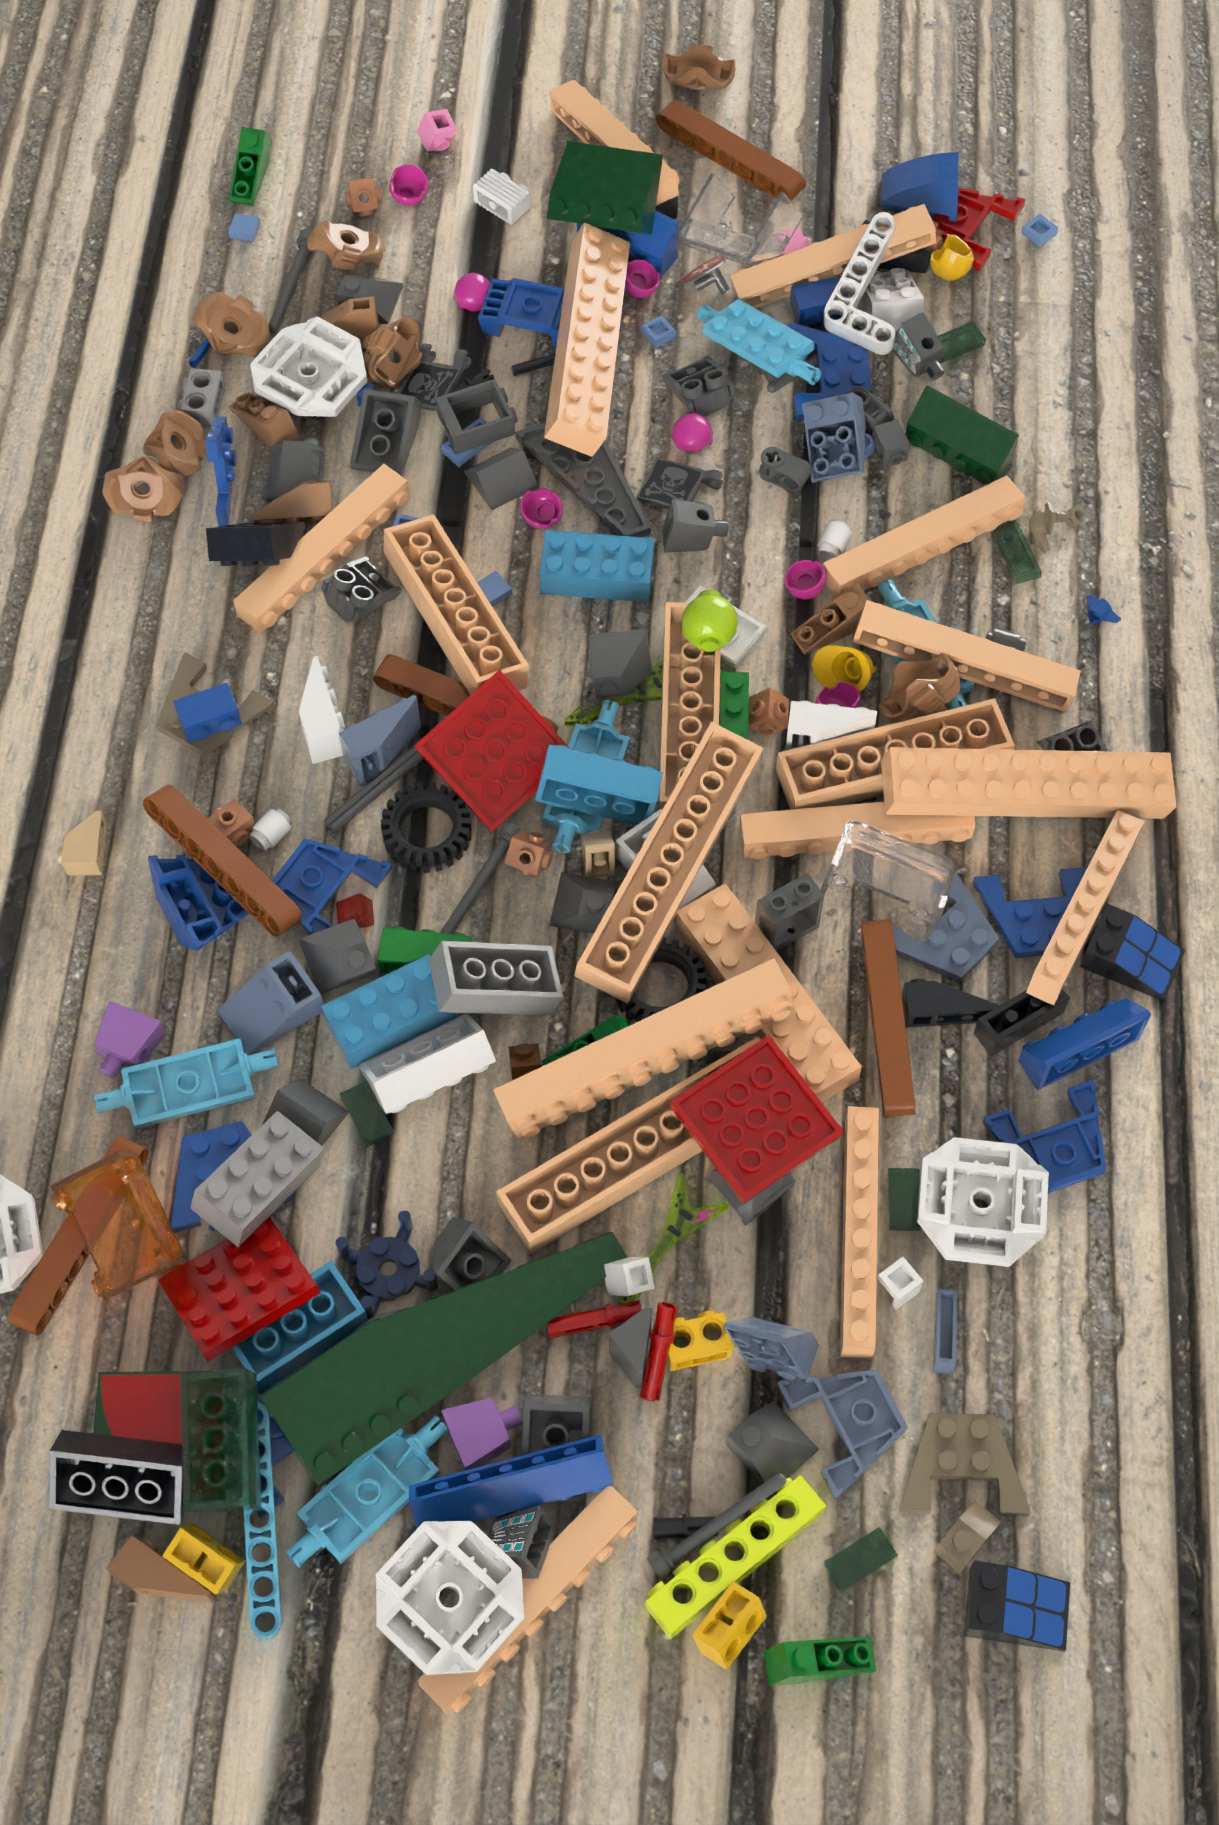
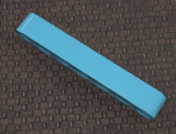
(263, 1536)

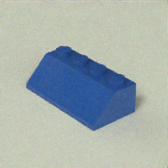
(657, 248)
(1083, 1042)

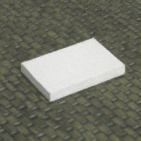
(746, 637)

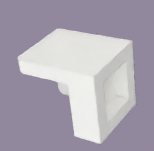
(628, 1276)
(901, 1282)

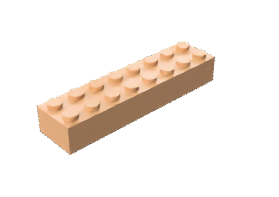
(453, 604)
(688, 699)
(851, 766)
(733, 943)

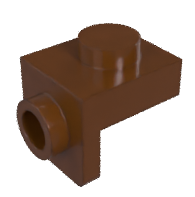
(524, 1059)

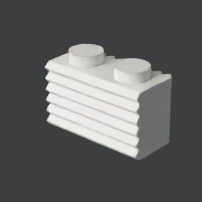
(502, 196)

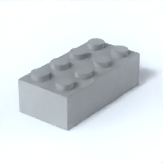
(495, 978)
(257, 1178)

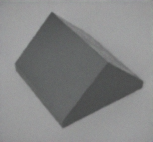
(502, 477)
(308, 1110)
(630, 1345)

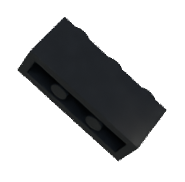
(1016, 1020)

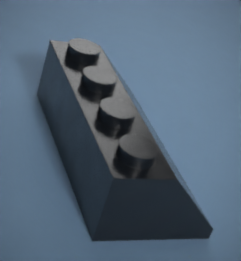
(116, 1477)

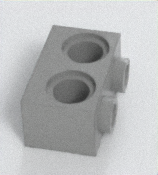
(202, 395)

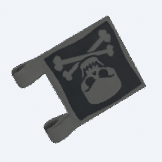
(434, 379)
(675, 481)

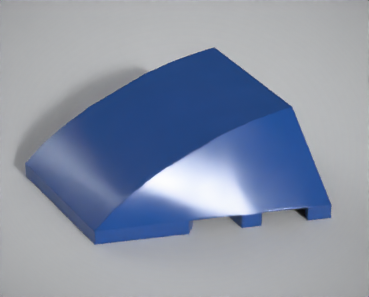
(925, 181)
(193, 901)

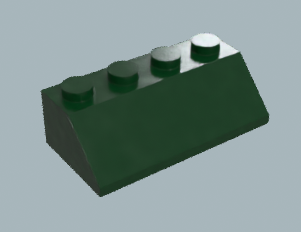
(961, 436)

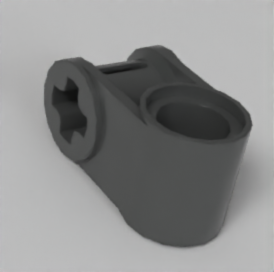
(874, 410)
(786, 471)

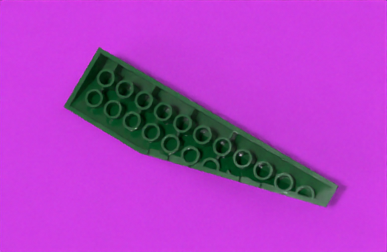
(422, 1354)

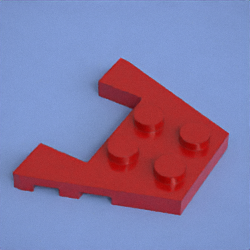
(971, 213)

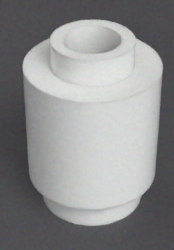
(834, 540)
(270, 829)

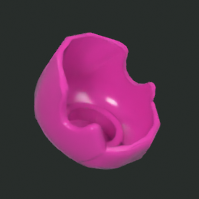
(408, 185)
(641, 279)
(471, 291)
(692, 433)
(541, 508)
(805, 579)
(842, 694)

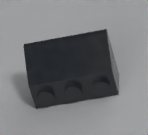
(253, 542)

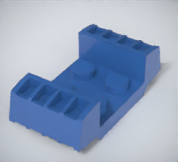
(522, 306)

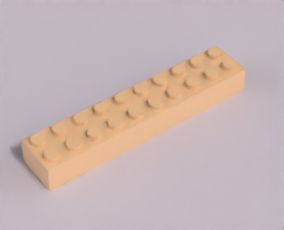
(587, 340)
(1027, 783)
(668, 863)
(645, 1049)
(602, 1167)

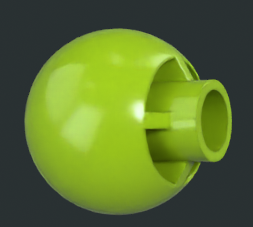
(709, 621)

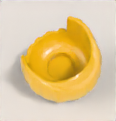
(952, 260)

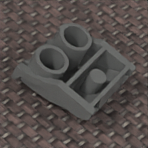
(701, 386)
(293, 464)
(358, 590)
(1079, 738)
(758, 1204)

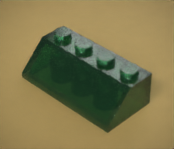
(220, 1441)

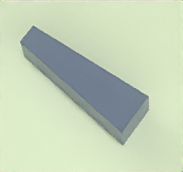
(945, 1332)

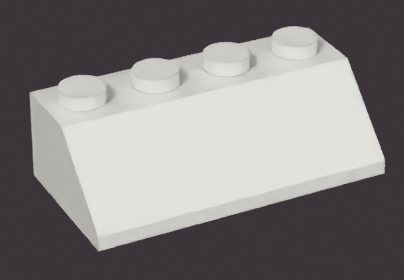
(428, 1063)

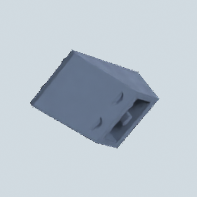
(835, 436)
(379, 739)
(271, 1004)
(773, 1346)

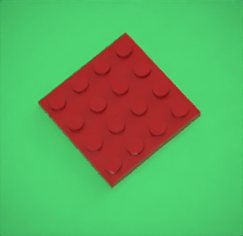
(491, 750)
(756, 1119)
(238, 1289)

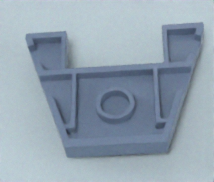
(958, 941)
(861, 1414)

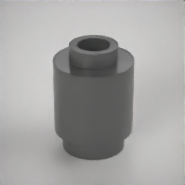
(1007, 638)

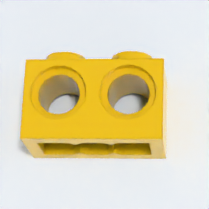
(700, 1349)
(203, 1558)
(729, 1625)

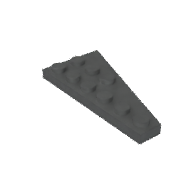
(592, 479)

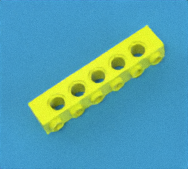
(675, 1616)

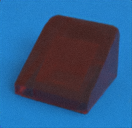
(356, 907)

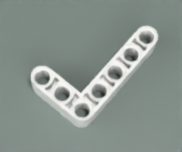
(857, 285)

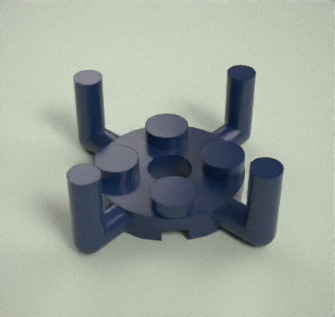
(387, 1250)

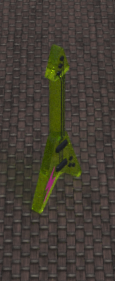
(646, 691)
(679, 1224)

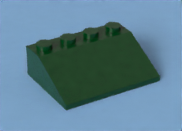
(606, 187)

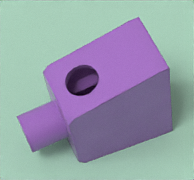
(126, 1038)
(480, 1430)

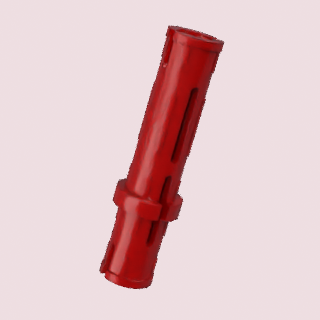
(594, 1319)
(661, 1339)

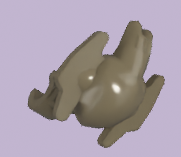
(1043, 522)

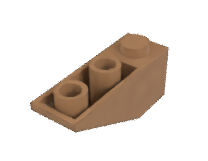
(355, 316)
(265, 419)
(305, 500)
(832, 622)
(151, 1575)

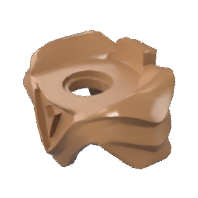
(698, 69)
(346, 245)
(221, 314)
(402, 338)
(189, 450)
(155, 497)
(921, 688)

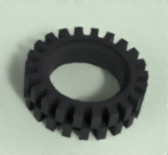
(432, 856)
(683, 960)

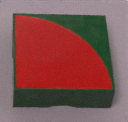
(140, 1405)

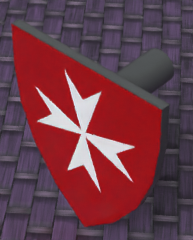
(711, 267)

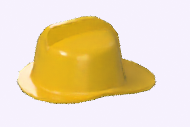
(842, 664)

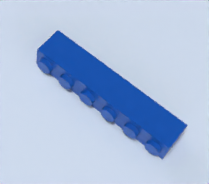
(513, 1483)

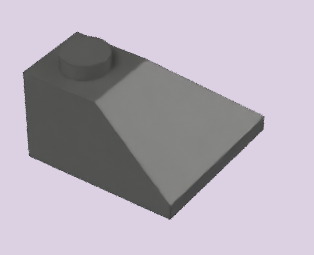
(360, 286)
(619, 661)
(581, 902)
(337, 956)
(466, 1255)
(771, 1443)

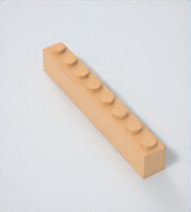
(599, 127)
(827, 259)
(925, 537)
(322, 548)
(974, 657)
(821, 828)
(1084, 908)
(859, 1233)
(566, 1564)

